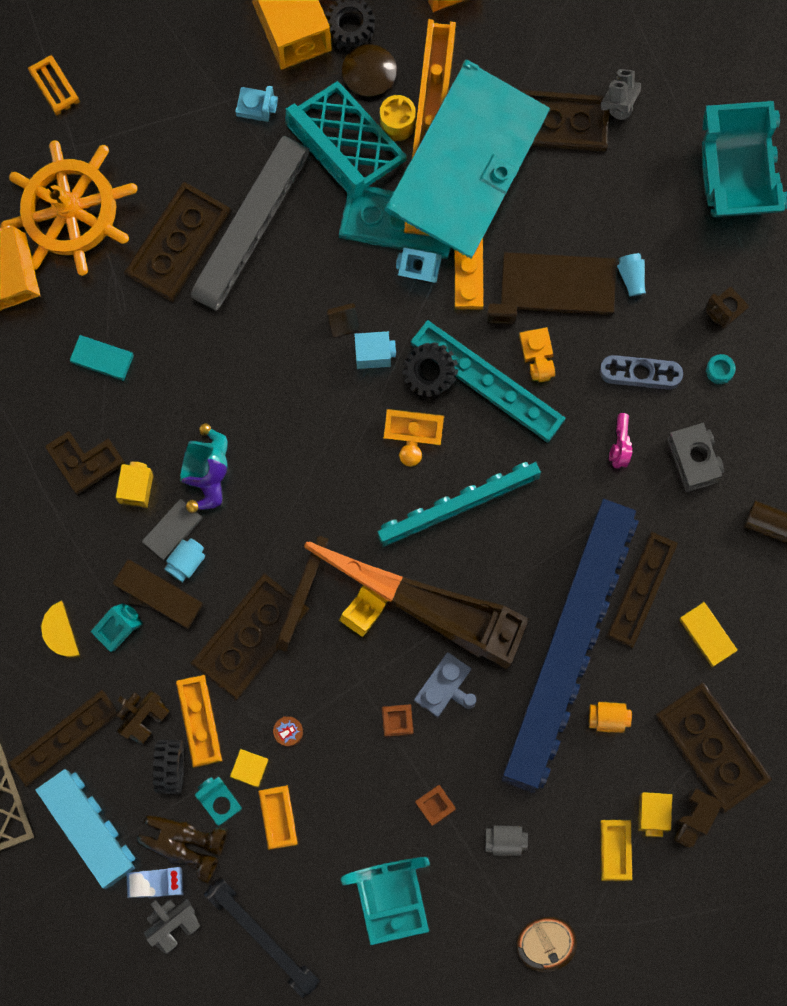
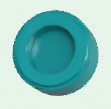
(720, 369)

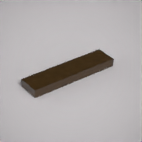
(641, 590)
(300, 597)
(64, 738)

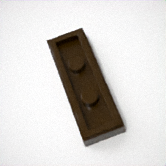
(158, 594)

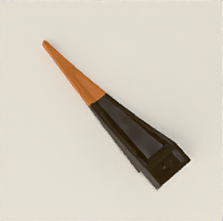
(469, 622)

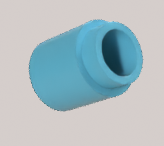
(184, 559)

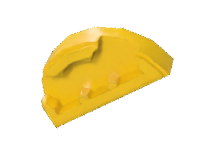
(58, 631)

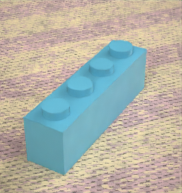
(86, 829)

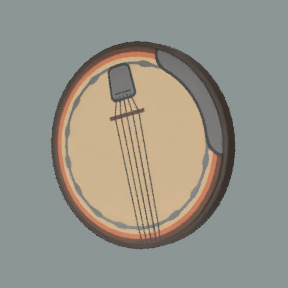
(546, 944)

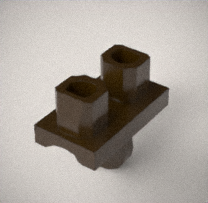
(132, 725)

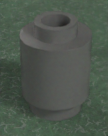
(506, 840)

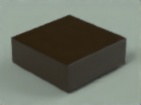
(502, 313)

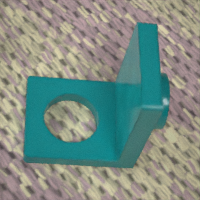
(209, 792)

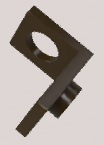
(720, 312)

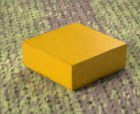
(249, 768)

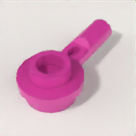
(621, 452)

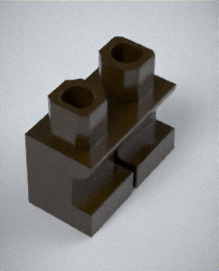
(699, 819)

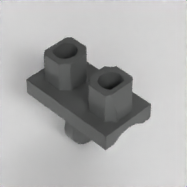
(621, 94)
(181, 916)

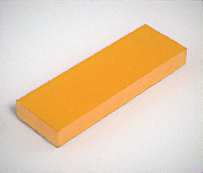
(199, 721)

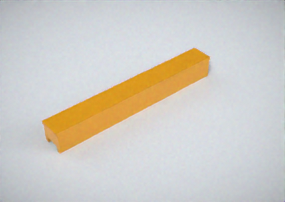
(434, 83)

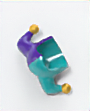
(205, 468)

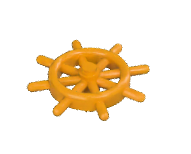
(69, 206)

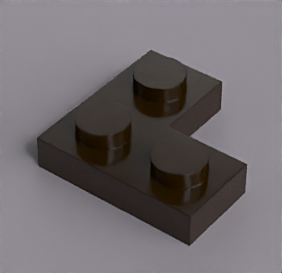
(80, 468)

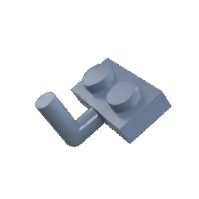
(444, 686)

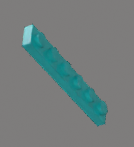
(494, 384)
(469, 498)

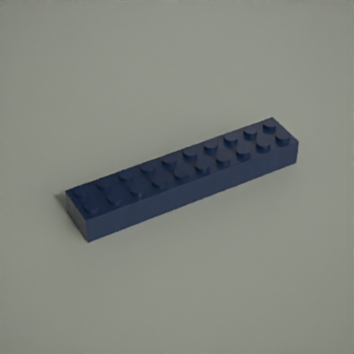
(567, 650)

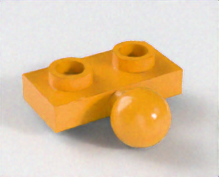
(413, 428)

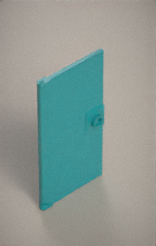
(467, 159)

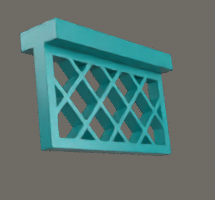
(324, 147)

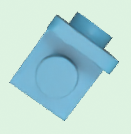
(256, 103)

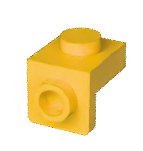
(363, 611)

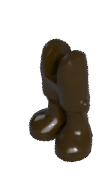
(174, 838)

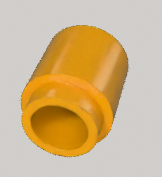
(609, 717)

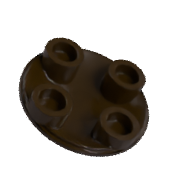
(369, 70)

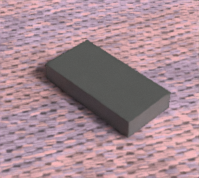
(171, 530)

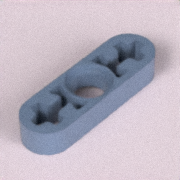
(621, 362)

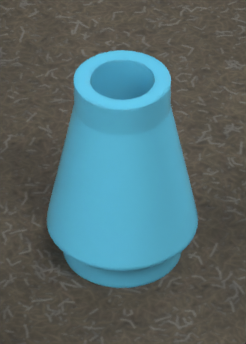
(633, 273)

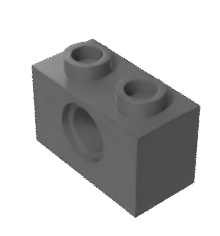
(692, 473)

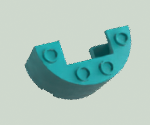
(741, 159)

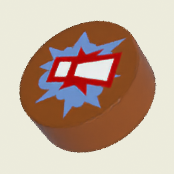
(288, 731)

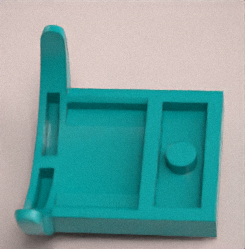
(391, 899)

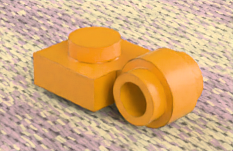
(536, 348)

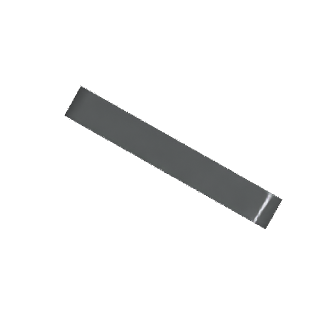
(250, 223)

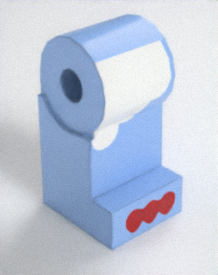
(155, 883)

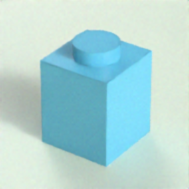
(374, 350)

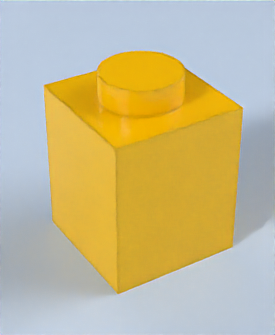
(134, 484)
(655, 813)

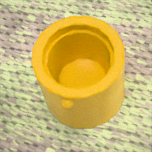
(398, 117)

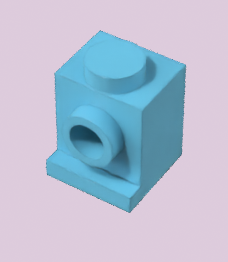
(430, 268)

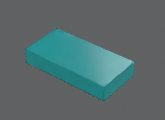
(101, 357)

